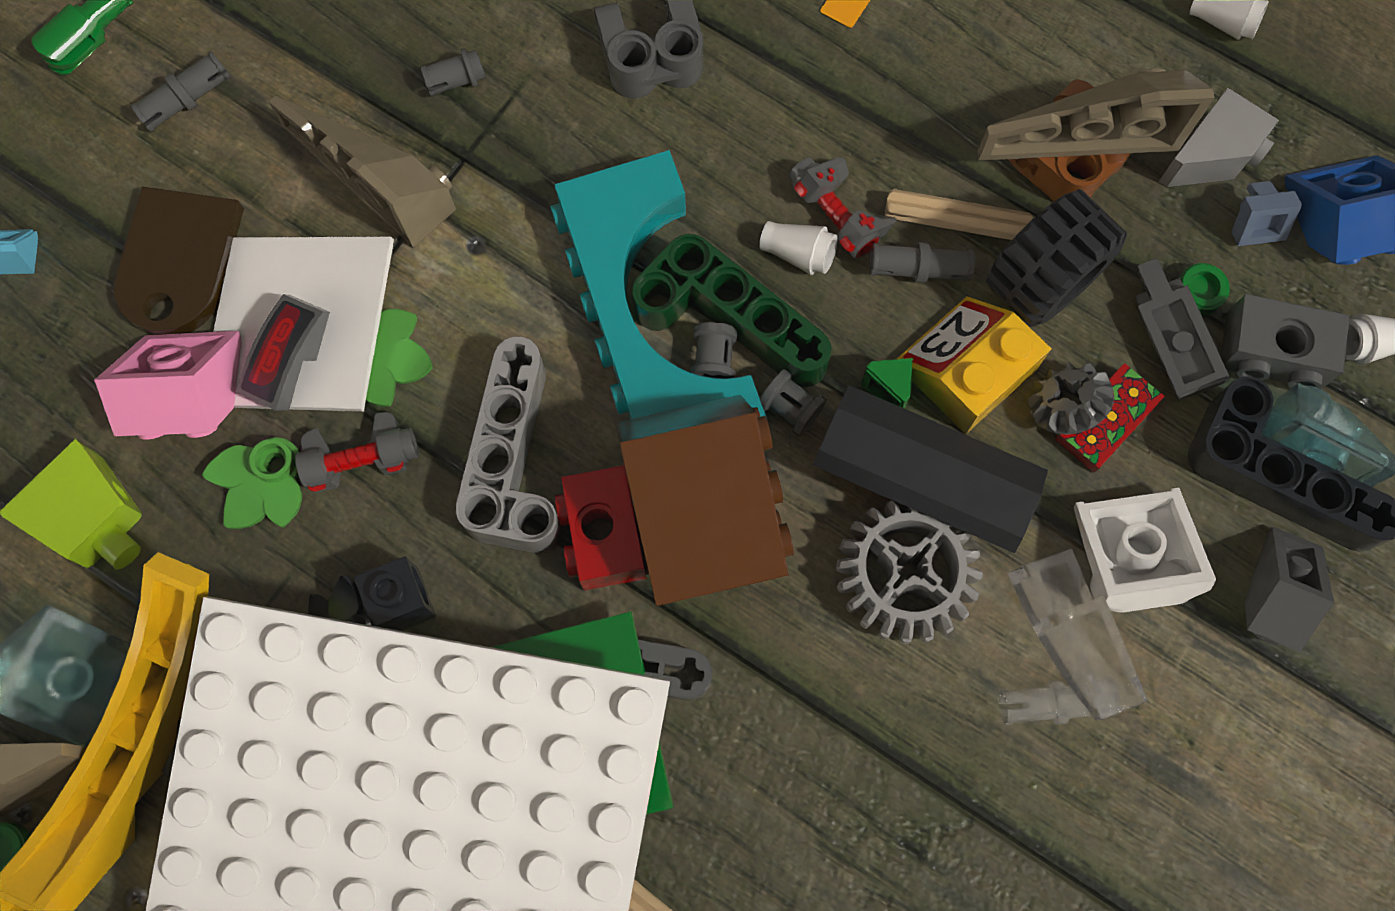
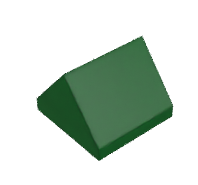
(889, 380)

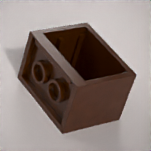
(705, 498)

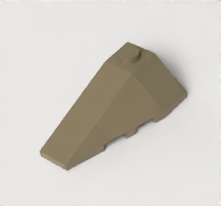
(1123, 116)
(382, 176)

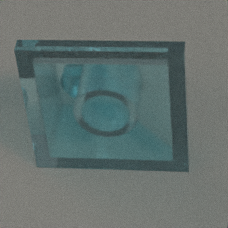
(1329, 433)
(60, 674)

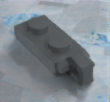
(1178, 333)

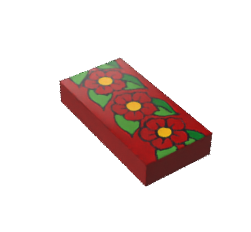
(1132, 403)

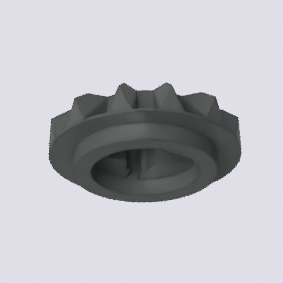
(1065, 416)

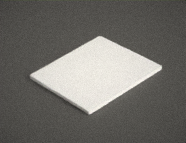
(329, 272)

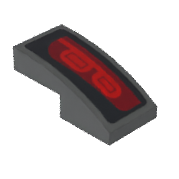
(275, 359)

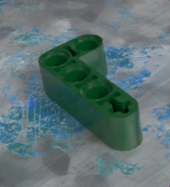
(754, 304)

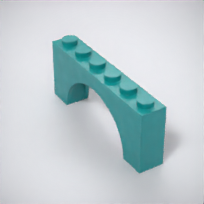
(608, 224)

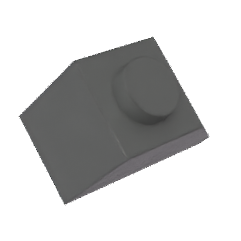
(1288, 590)

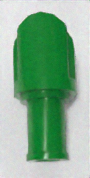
(76, 33)

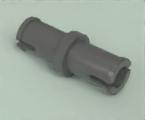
(180, 91)
(921, 262)

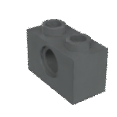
(1312, 335)

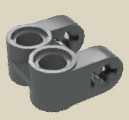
(654, 52)

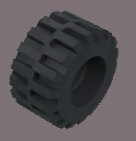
(1055, 257)

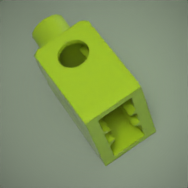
(78, 509)

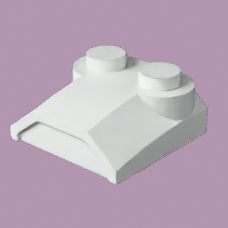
(1143, 551)

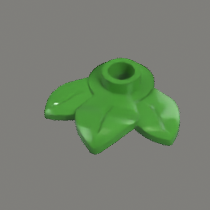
(395, 357)
(253, 487)

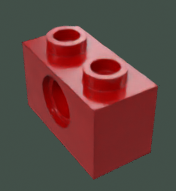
(593, 497)

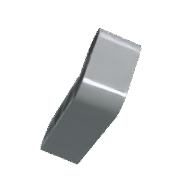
(513, 442)

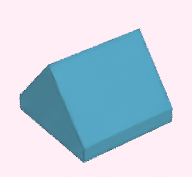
(18, 251)

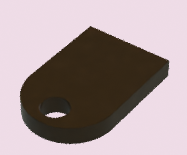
(175, 254)

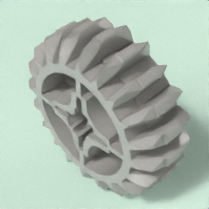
(936, 536)

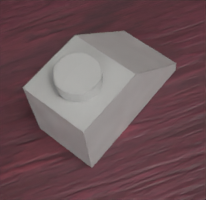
(1223, 143)

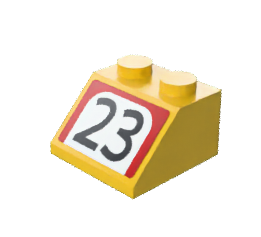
(974, 360)

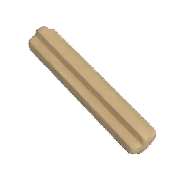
(955, 214)

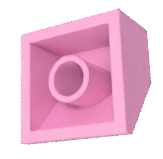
(172, 385)

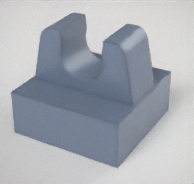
(1265, 215)

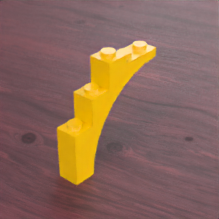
(96, 808)

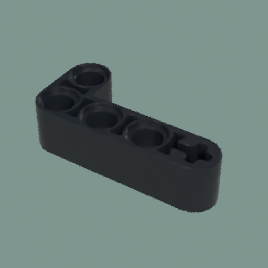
(1354, 511)

